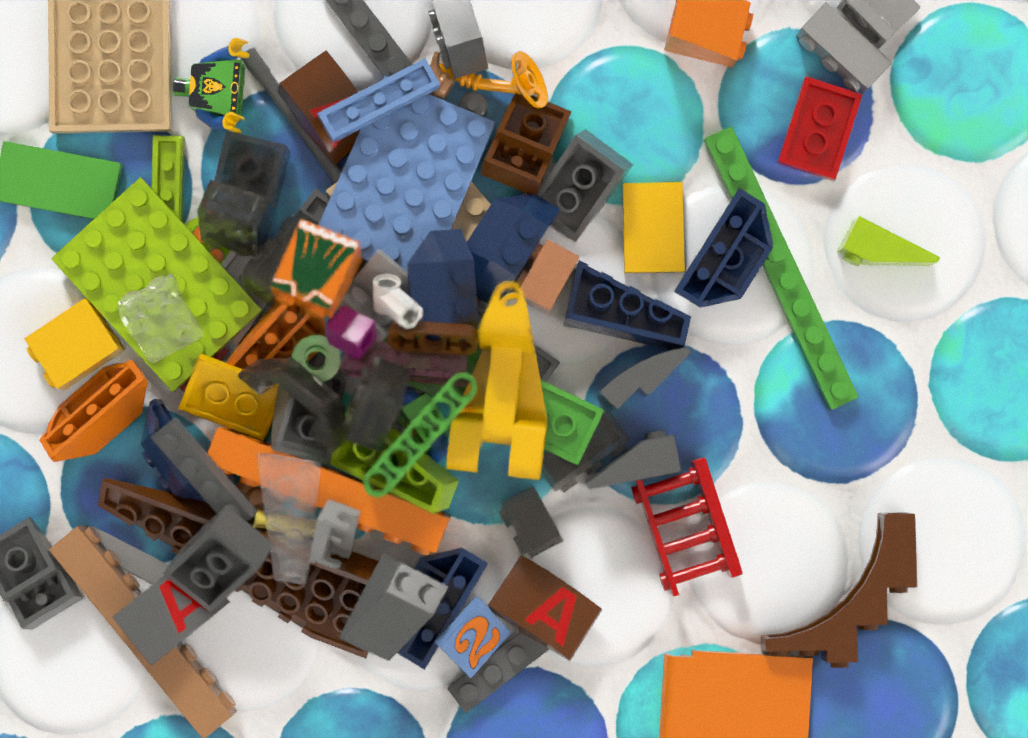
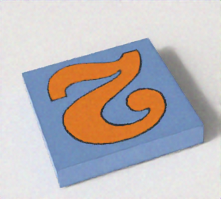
(473, 637)

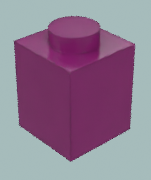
(351, 332)

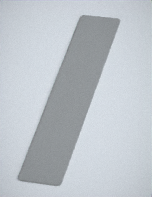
(133, 559)

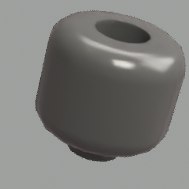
(474, 103)

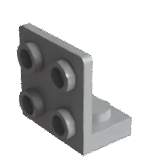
(878, 18)
(360, 293)

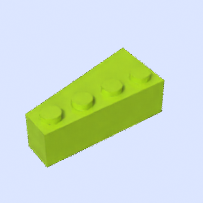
(423, 484)

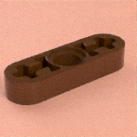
(443, 330)

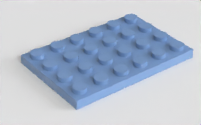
(407, 177)

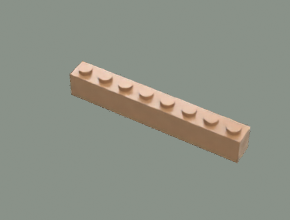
(111, 590)

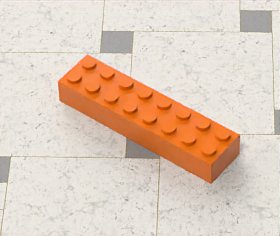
(388, 514)

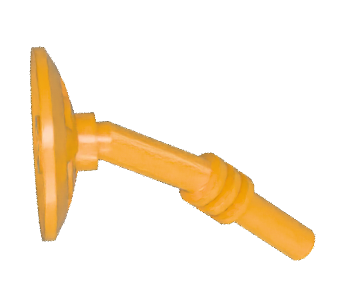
(525, 81)

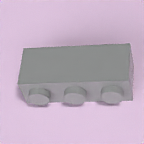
(843, 49)

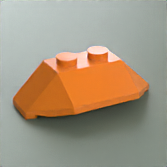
(277, 335)
(96, 412)

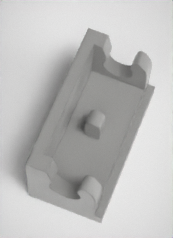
(334, 534)

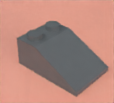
(583, 182)
(644, 459)
(392, 608)

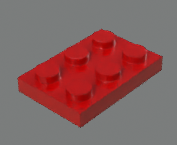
(819, 128)

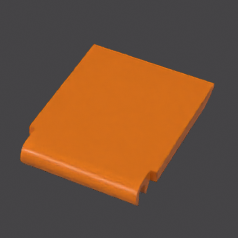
(735, 695)

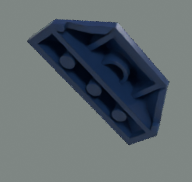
(507, 240)
(729, 254)
(444, 280)
(171, 477)
(459, 572)

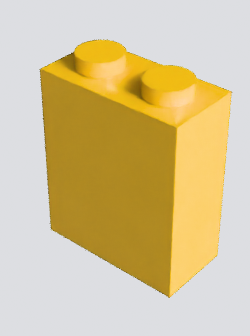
(73, 345)

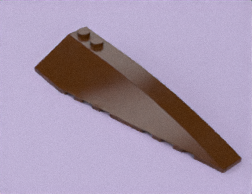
(317, 607)

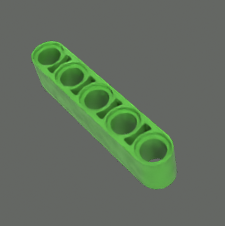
(409, 445)

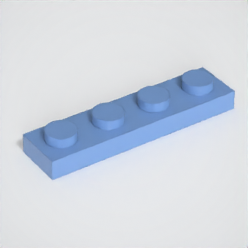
(378, 100)

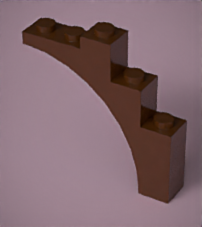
(835, 634)

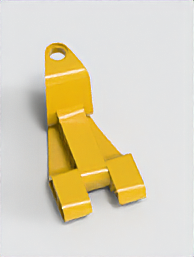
(508, 393)

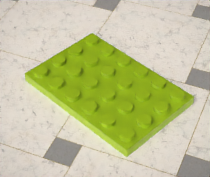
(144, 240)

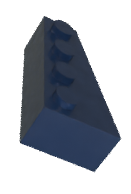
(623, 312)

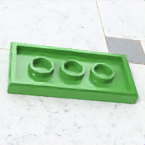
(57, 180)

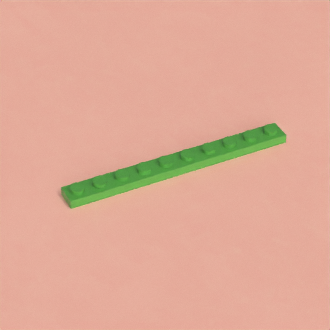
(786, 277)

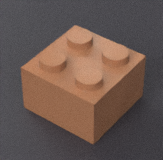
(547, 275)

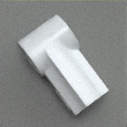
(392, 301)

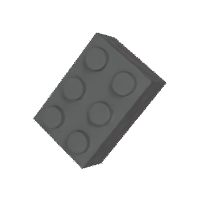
(218, 559)

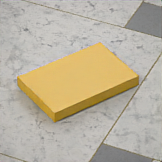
(653, 227)
(225, 399)

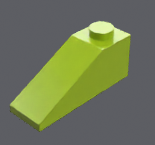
(873, 245)

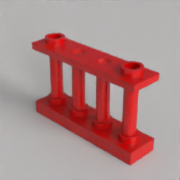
(716, 532)

